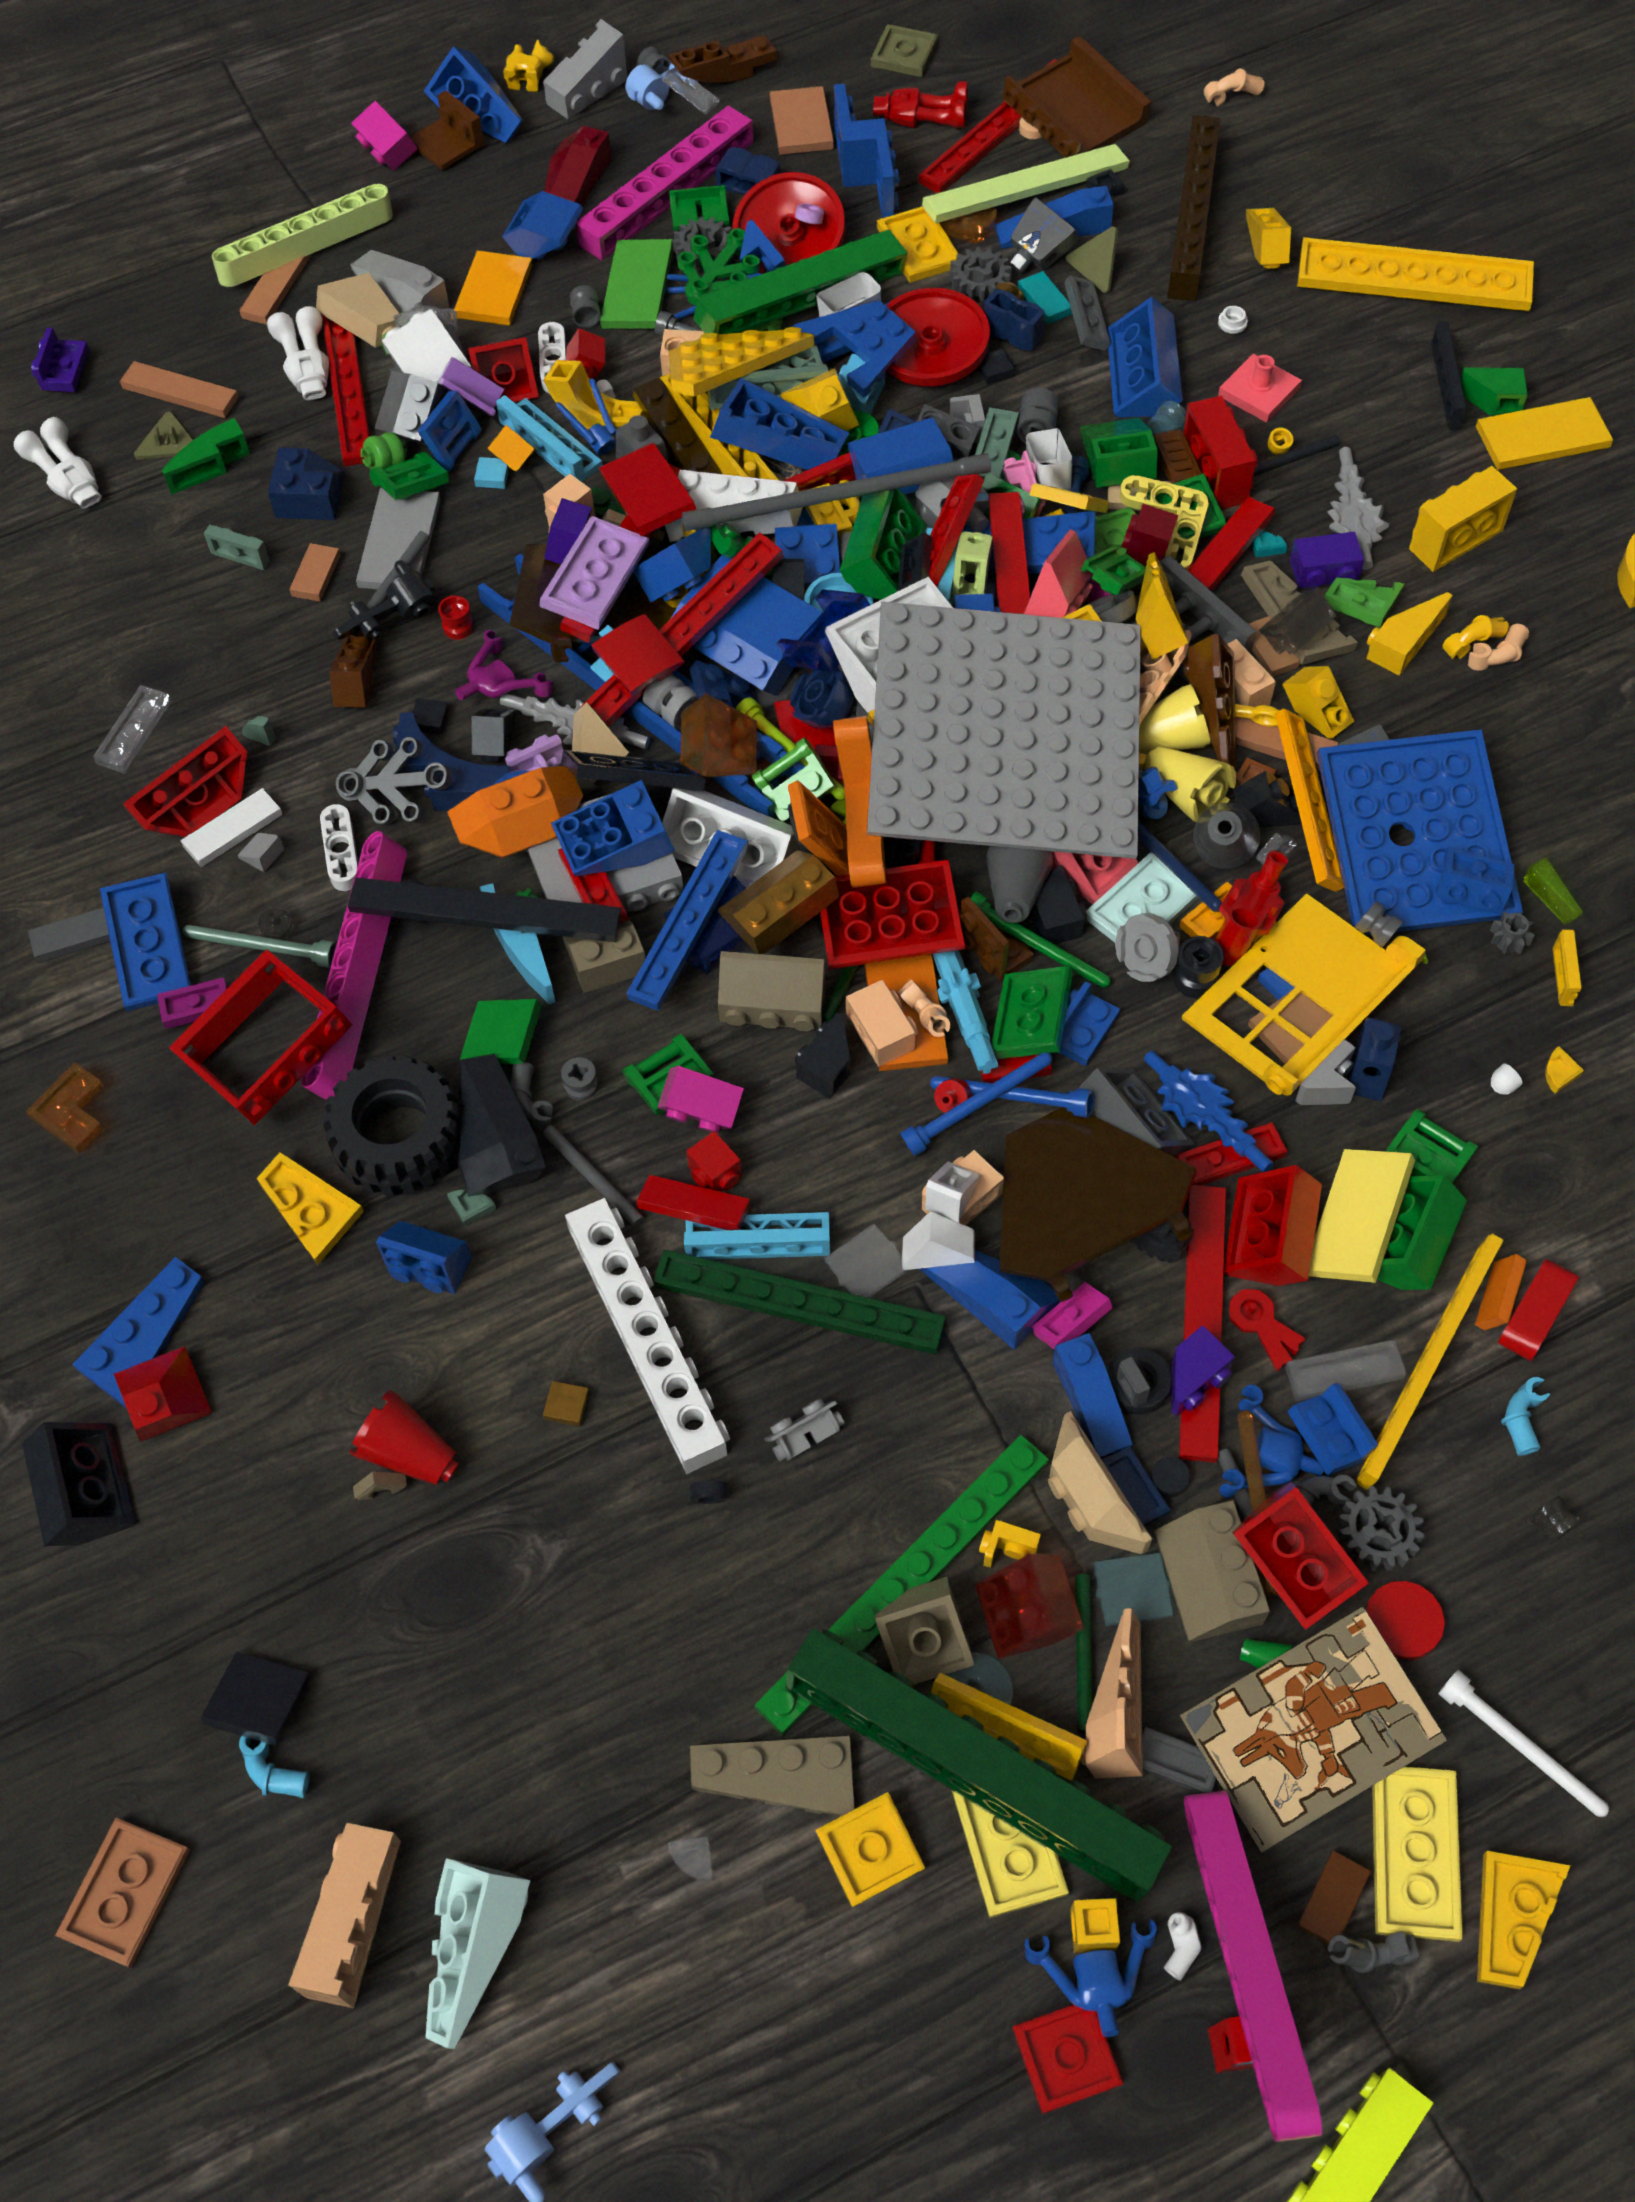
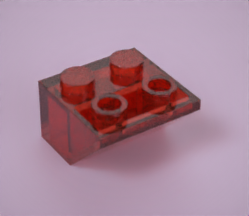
(1028, 1605)

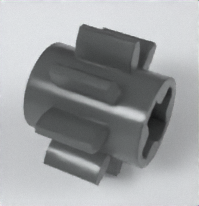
(1512, 932)

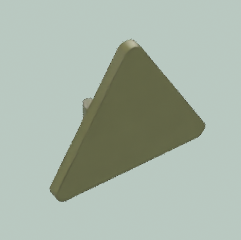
(1096, 258)
(164, 439)

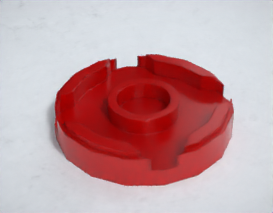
(1407, 1619)

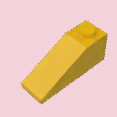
(1269, 236)
(1406, 633)

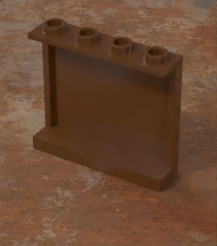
(1078, 101)

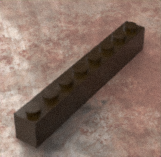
(1194, 208)

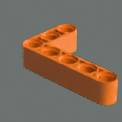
(865, 851)

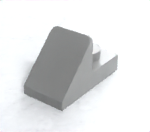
(1327, 1082)

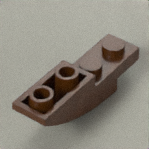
(727, 64)

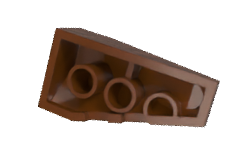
(1212, 678)

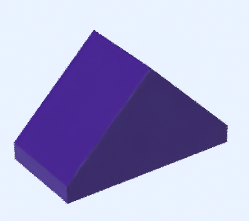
(565, 529)

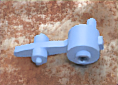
(647, 87)
(522, 2145)

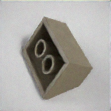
(771, 990)
(1211, 1573)

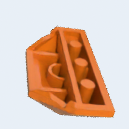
(516, 811)

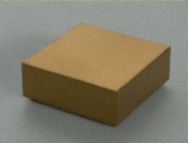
(566, 1403)

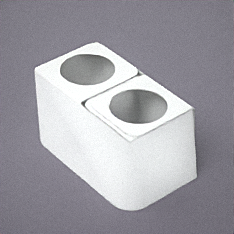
(848, 293)
(1042, 449)

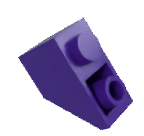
(1196, 1368)

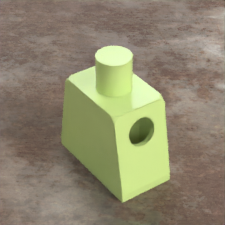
(971, 557)

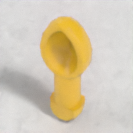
(1262, 714)

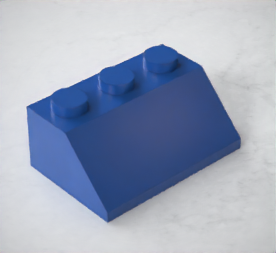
(900, 450)

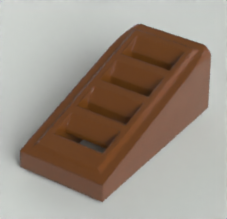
(1175, 455)

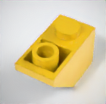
(1319, 700)

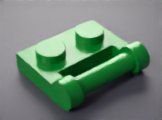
(410, 476)
(730, 543)
(652, 1087)
(1428, 1156)

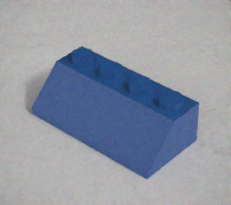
(1144, 360)

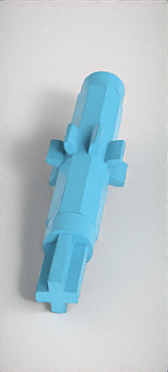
(962, 993)

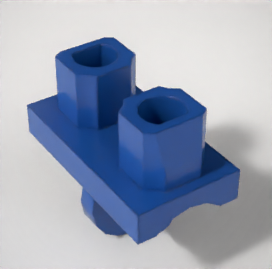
(1151, 793)

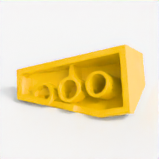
(1157, 613)

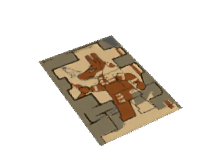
(1312, 1729)

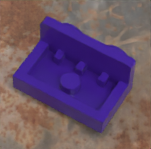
(59, 362)

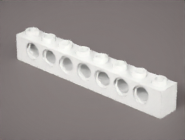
(692, 1447)

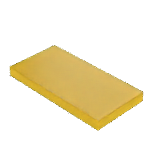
(1544, 433)

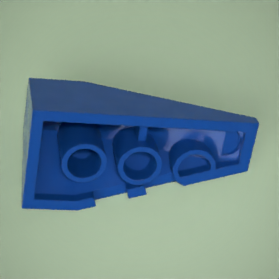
(477, 89)

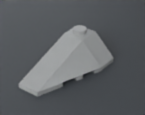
(403, 281)

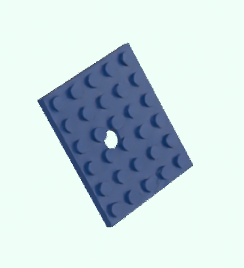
(1437, 791)

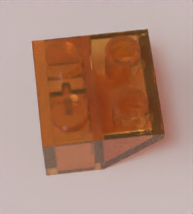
(718, 739)

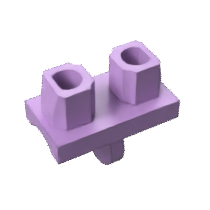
(543, 753)

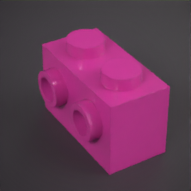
(384, 136)
(700, 1099)

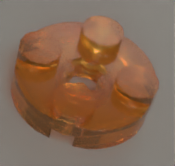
(973, 227)

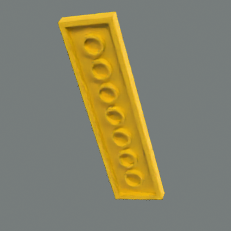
(1416, 274)

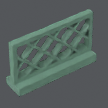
(777, 376)

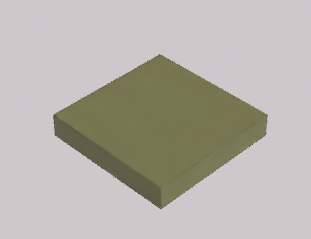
(904, 50)

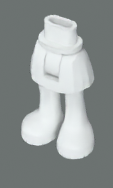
(304, 368)
(70, 478)

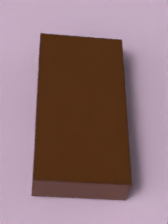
(1333, 1898)

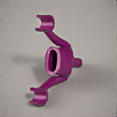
(496, 677)

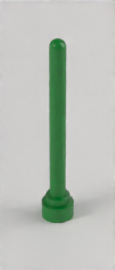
(1042, 944)

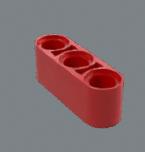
(1538, 1309)

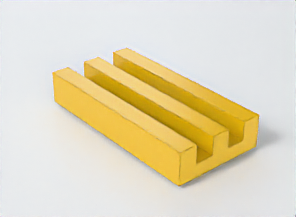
(1566, 967)

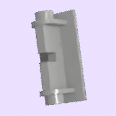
(817, 1420)

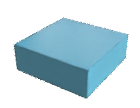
(491, 473)

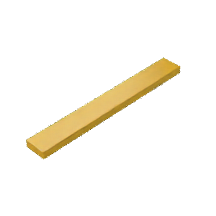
(1428, 1361)

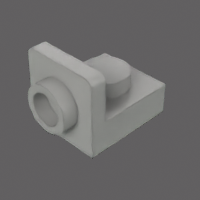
(969, 409)

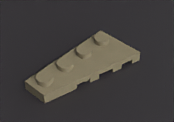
(1274, 592)
(790, 1773)

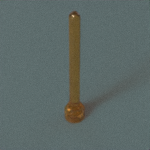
(1254, 1475)

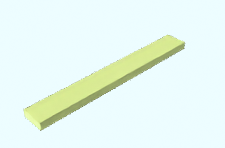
(1023, 183)

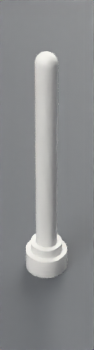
(1461, 1692)

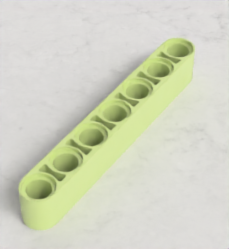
(302, 235)

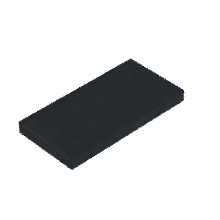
(631, 770)

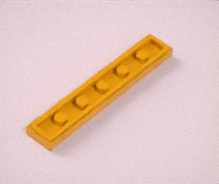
(1309, 800)

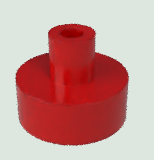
(951, 1093)

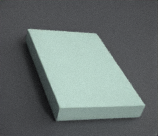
(1144, 889)

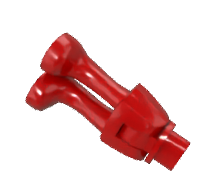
(910, 106)

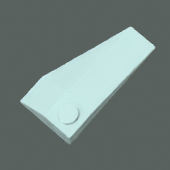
(478, 1919)

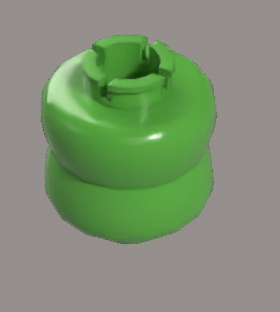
(383, 450)

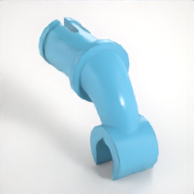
(1518, 1417)
(267, 1776)

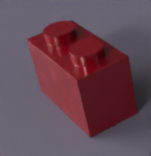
(1149, 533)

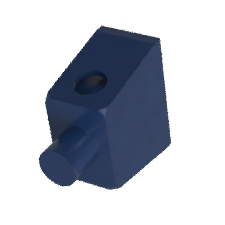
(1376, 1049)

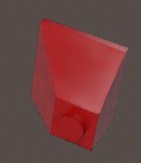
(162, 1393)

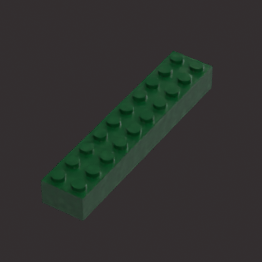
(977, 1765)

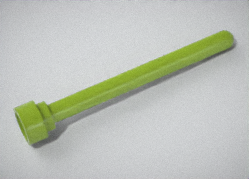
(754, 710)

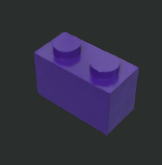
(1325, 557)

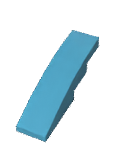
(526, 956)

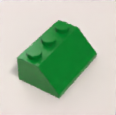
(1421, 1232)

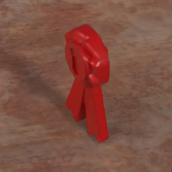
(1254, 1313)

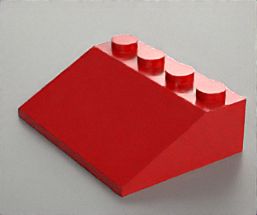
(895, 919)

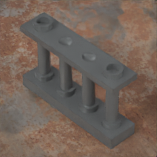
(1206, 606)

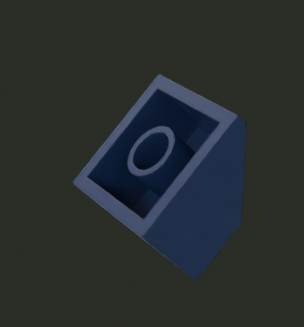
(304, 485)

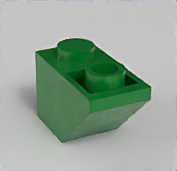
(1495, 389)

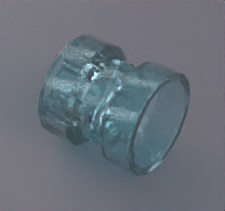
(1168, 416)

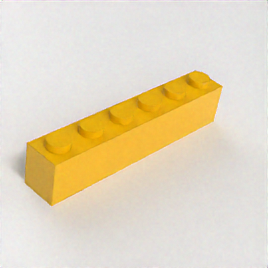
(728, 458)

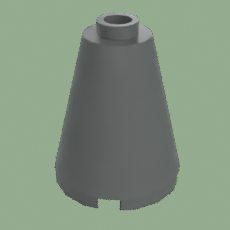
(1228, 849)
(1017, 879)

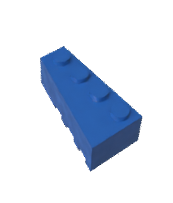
(776, 428)

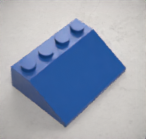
(750, 631)

